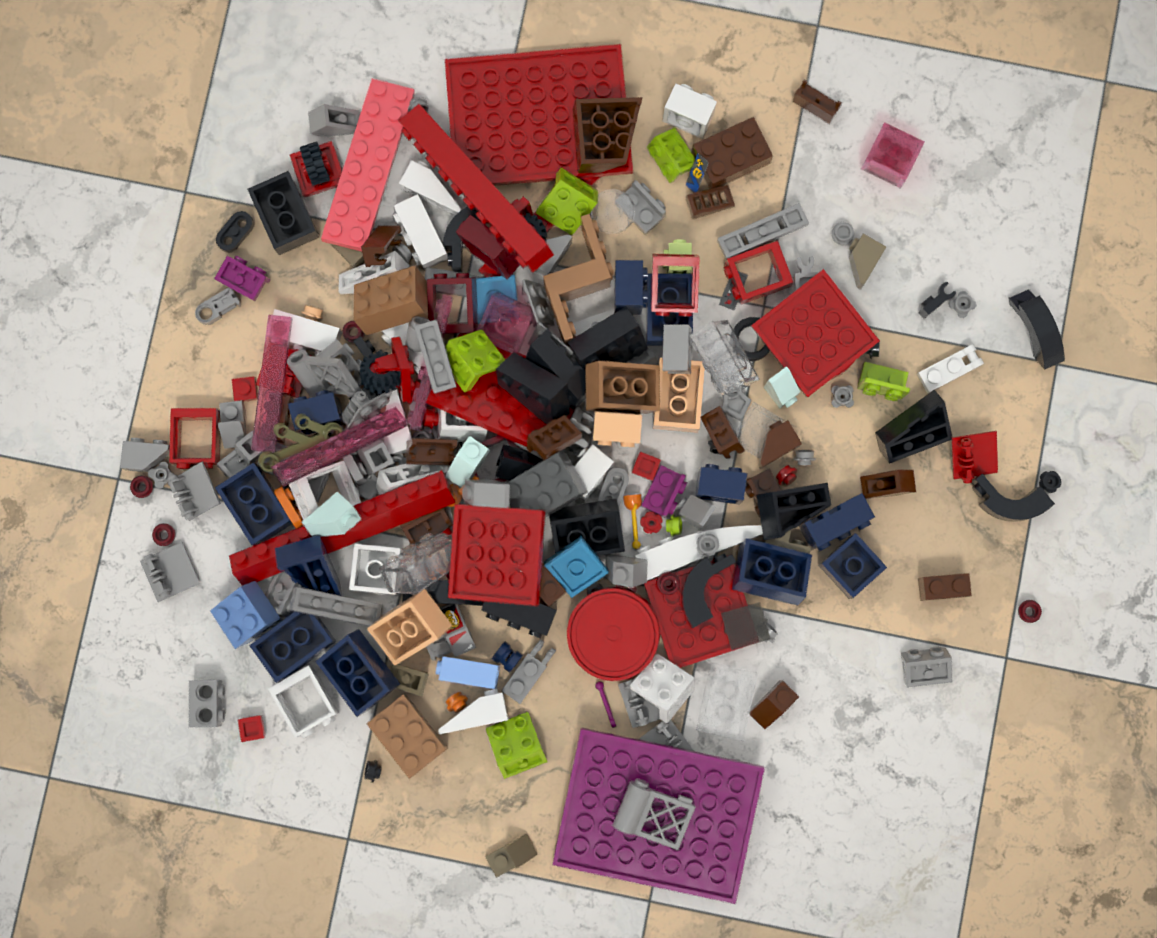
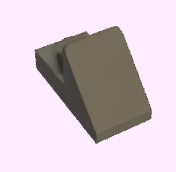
(796, 545)
(410, 679)
(511, 855)

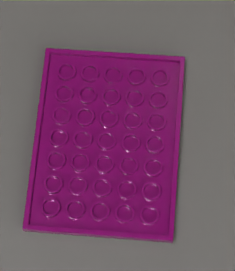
(715, 839)

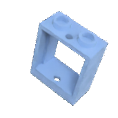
(468, 672)

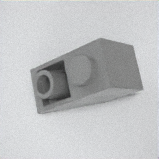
(143, 456)
(375, 457)

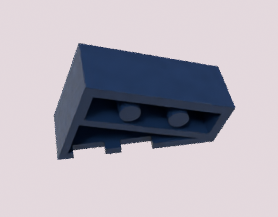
(837, 522)
(309, 565)

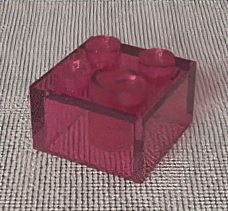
(892, 155)
(506, 322)

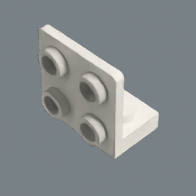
(664, 686)

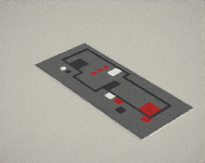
(727, 298)

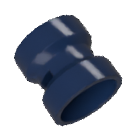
(503, 652)

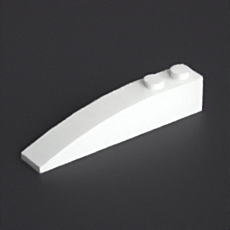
(683, 550)

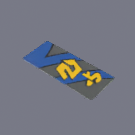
(697, 173)

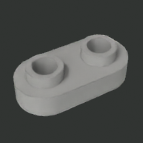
(614, 490)

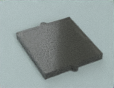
(745, 626)

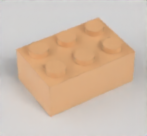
(680, 399)
(617, 428)
(409, 627)

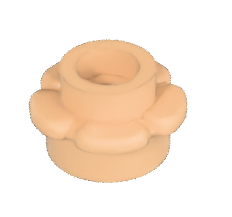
(312, 313)

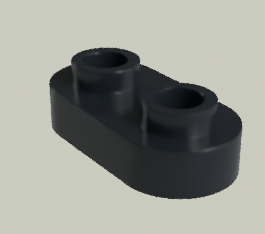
(233, 231)

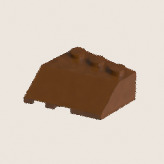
(604, 132)

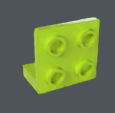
(568, 202)
(472, 357)
(883, 381)
(515, 745)

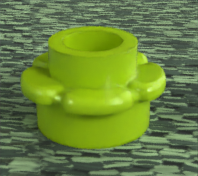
(674, 525)

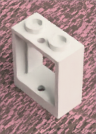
(305, 498)
(277, 690)

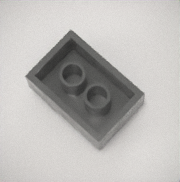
(547, 486)

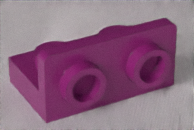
(242, 278)
(664, 491)

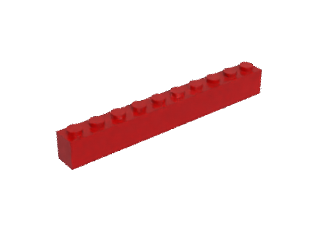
(476, 188)
(376, 517)

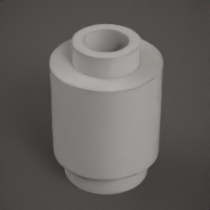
(411, 337)

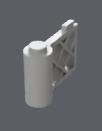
(316, 379)
(635, 809)

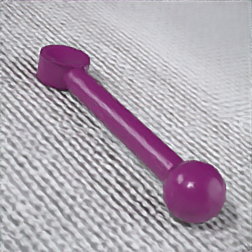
(599, 686)

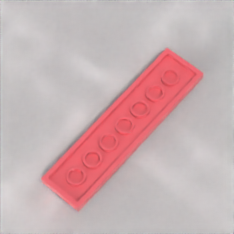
(367, 165)

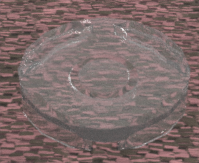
(613, 211)

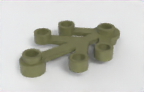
(303, 442)

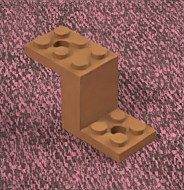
(578, 279)

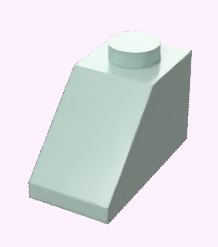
(782, 388)
(467, 461)
(332, 517)

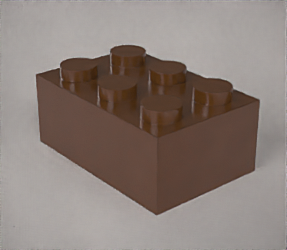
(733, 153)

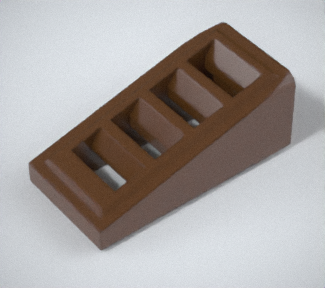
(697, 213)

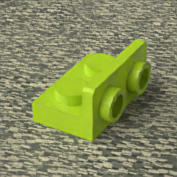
(671, 154)

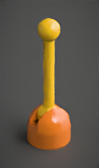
(632, 503)

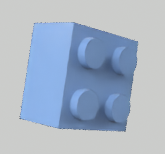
(245, 614)

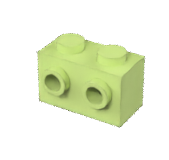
(678, 247)

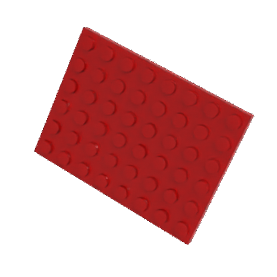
(518, 109)

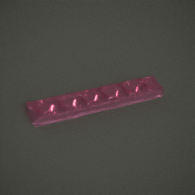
(271, 383)
(420, 395)
(339, 446)

